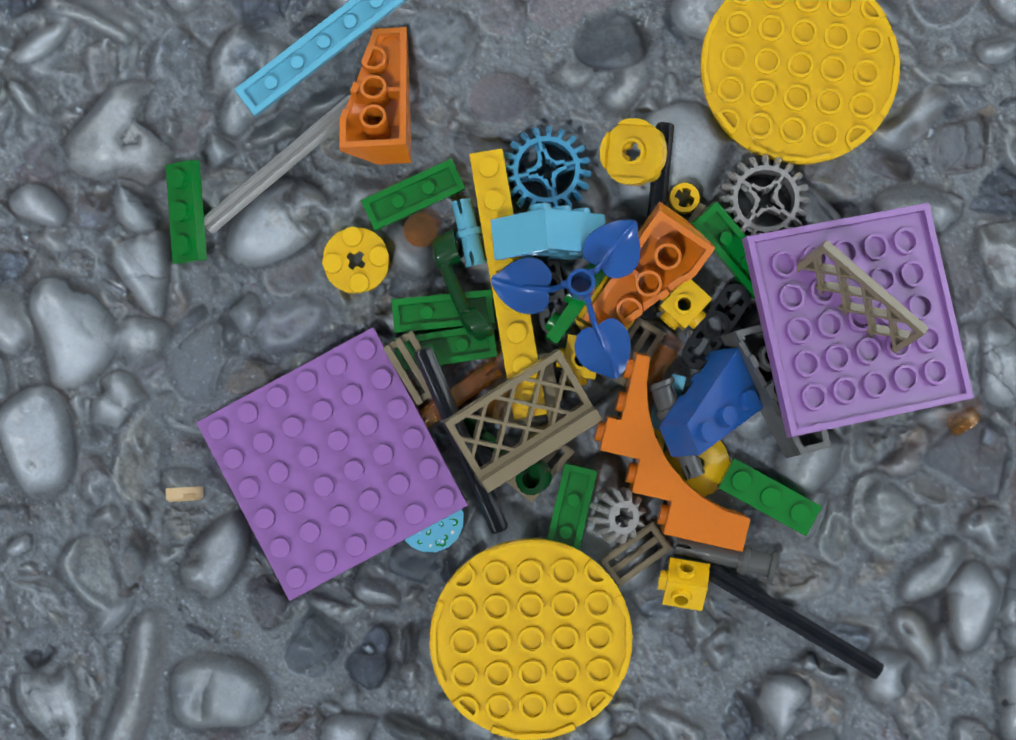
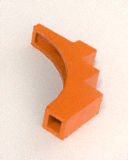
(632, 435)

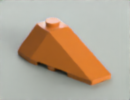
(379, 109)
(668, 257)

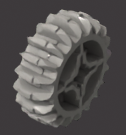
(751, 191)

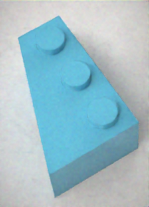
(544, 232)

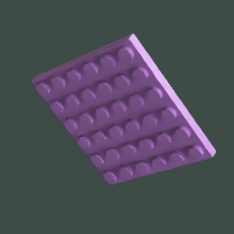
(824, 360)
(332, 464)

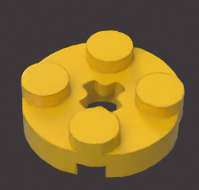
(646, 166)
(359, 279)

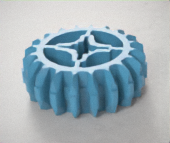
(560, 166)

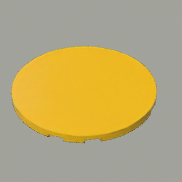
(800, 75)
(530, 639)

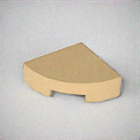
(184, 494)

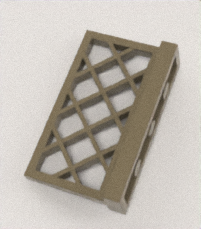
(869, 291)
(531, 447)

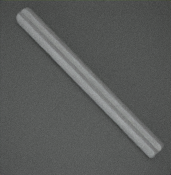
(274, 169)

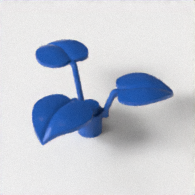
(611, 249)

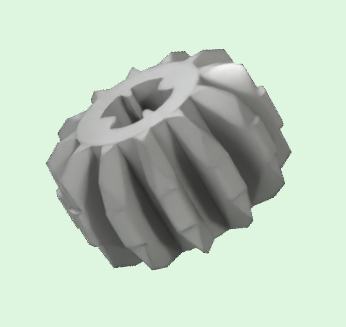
(617, 515)

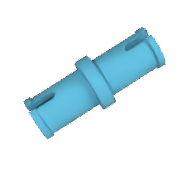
(468, 232)

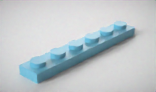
(312, 52)

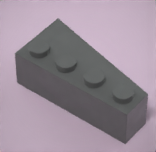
(755, 355)

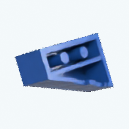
(713, 406)

